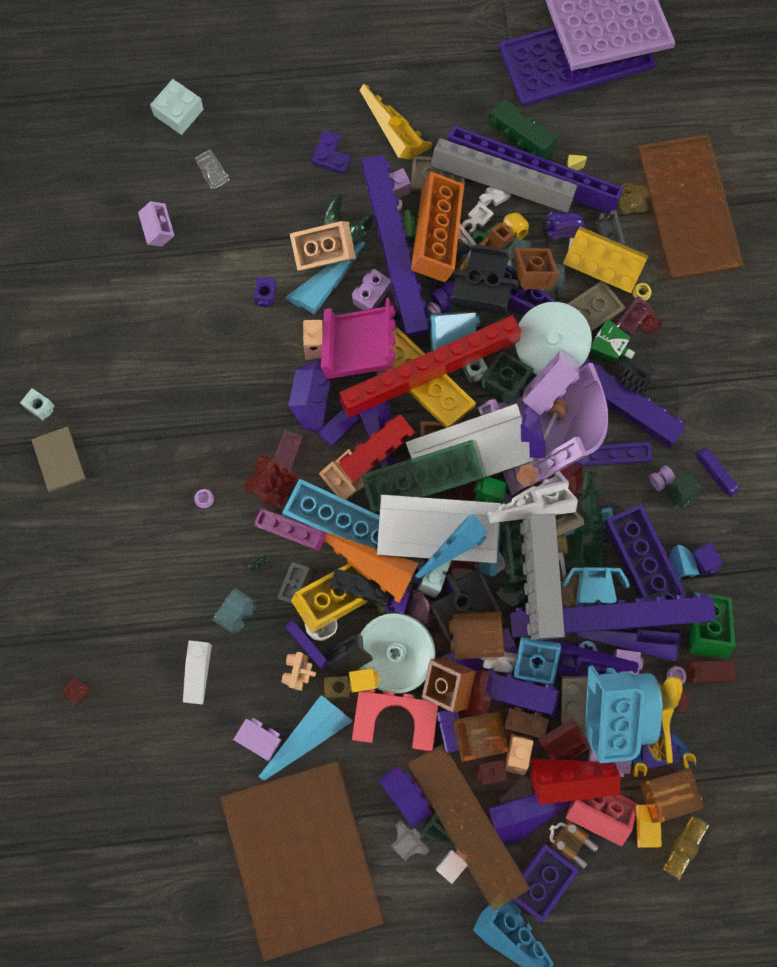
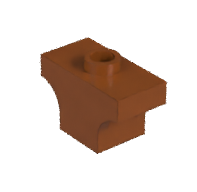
(499, 237)

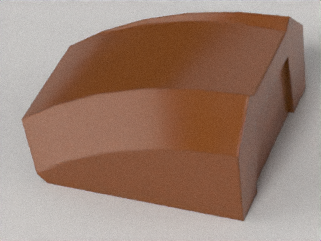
(535, 268)

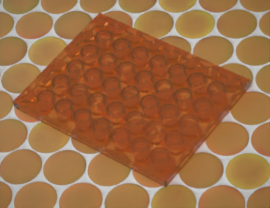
(301, 861)

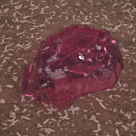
(419, 608)

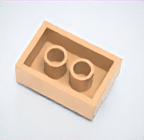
(323, 246)

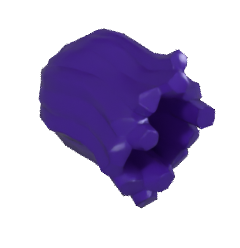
(563, 225)

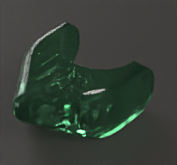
(333, 215)

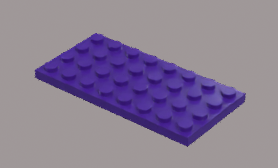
(543, 72)

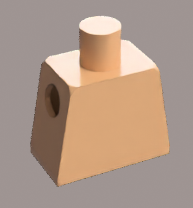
(312, 338)
(519, 754)

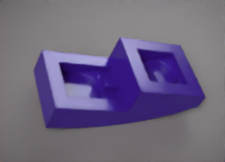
(337, 427)

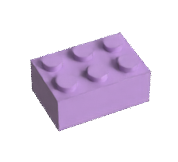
(551, 382)

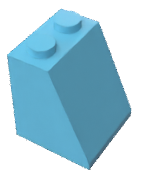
(451, 327)

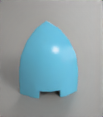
(683, 562)

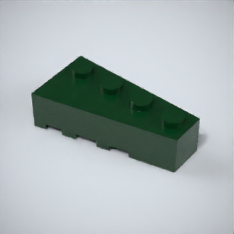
(522, 130)

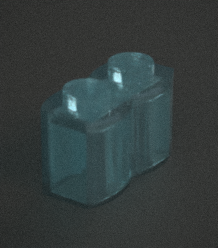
(234, 610)

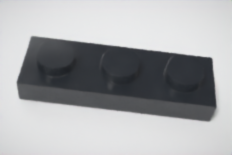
(358, 587)

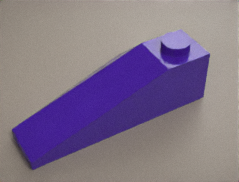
(521, 816)

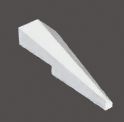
(546, 498)

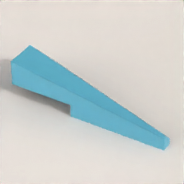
(317, 289)
(317, 726)

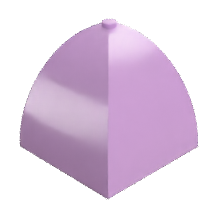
(571, 437)

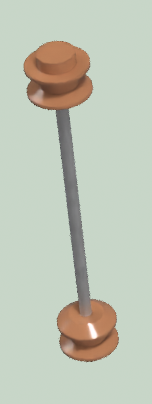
(528, 473)

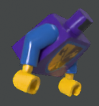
(654, 755)

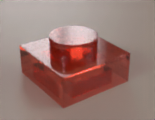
(650, 323)
(76, 691)

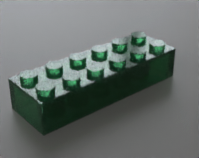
(426, 474)

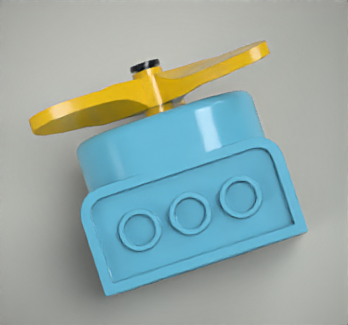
(628, 713)

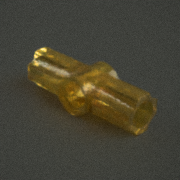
(685, 847)

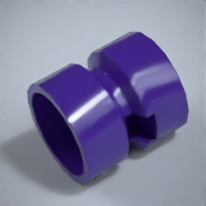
(442, 295)

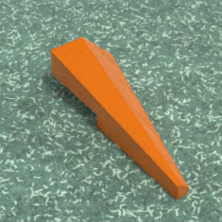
(388, 571)

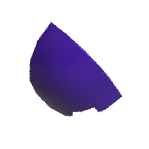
(395, 607)

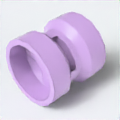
(662, 478)

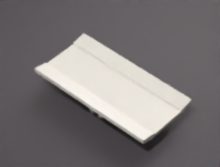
(496, 435)
(423, 524)

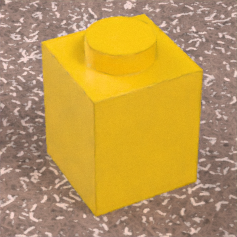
(364, 679)

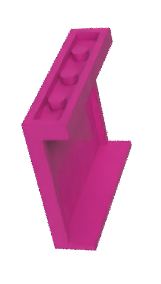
(358, 341)

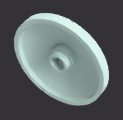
(548, 330)
(399, 651)

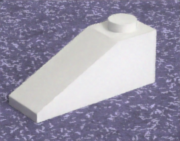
(196, 671)

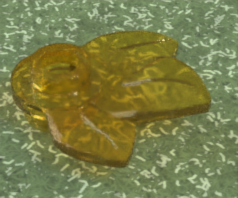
(635, 200)

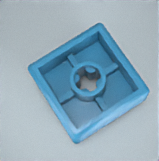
(546, 669)

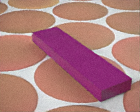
(290, 529)

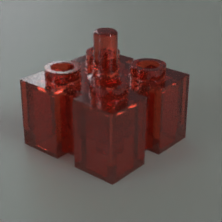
(271, 482)

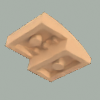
(338, 481)

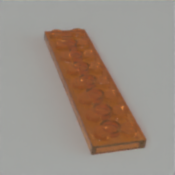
(469, 827)

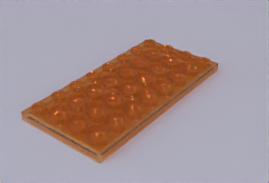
(690, 207)

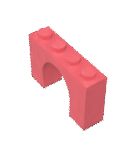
(371, 704)

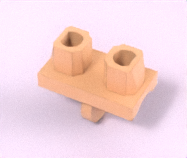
(300, 672)

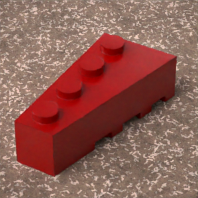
(376, 449)
(573, 780)

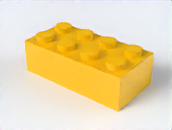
(605, 259)
(323, 605)

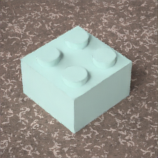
(177, 106)

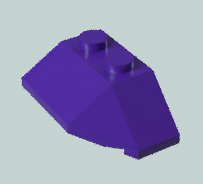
(310, 396)

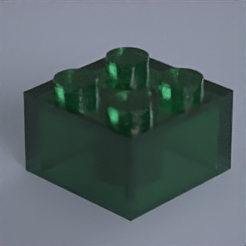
(506, 378)

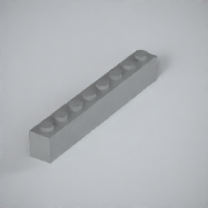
(503, 175)

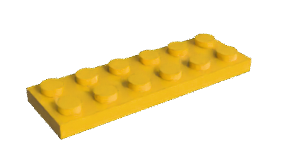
(440, 396)

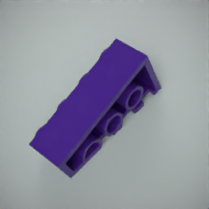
(523, 300)
(523, 694)

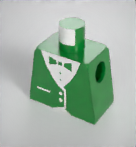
(611, 344)

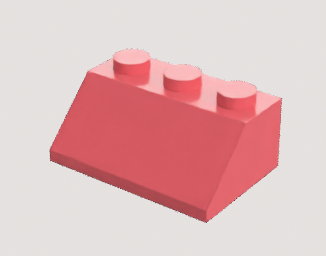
(606, 816)

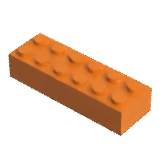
(437, 227)

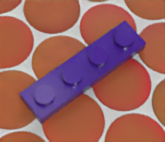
(618, 454)

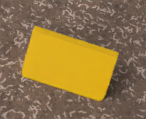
(647, 832)

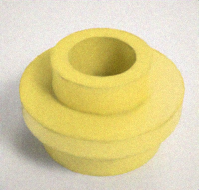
(642, 287)

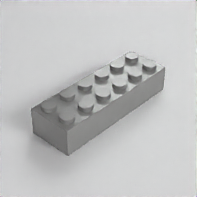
(543, 577)

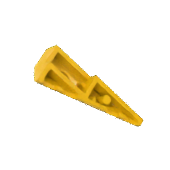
(396, 128)

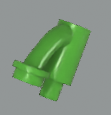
(409, 225)

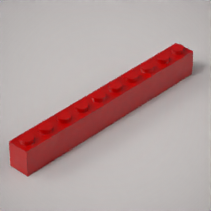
(430, 366)

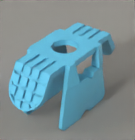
(596, 584)

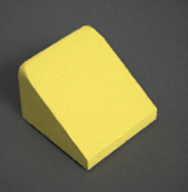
(576, 162)

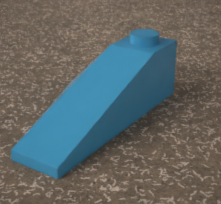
(462, 539)
(511, 936)

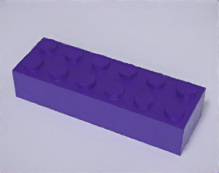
(642, 555)

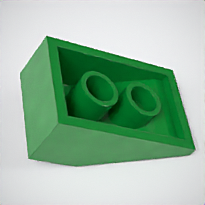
(715, 637)

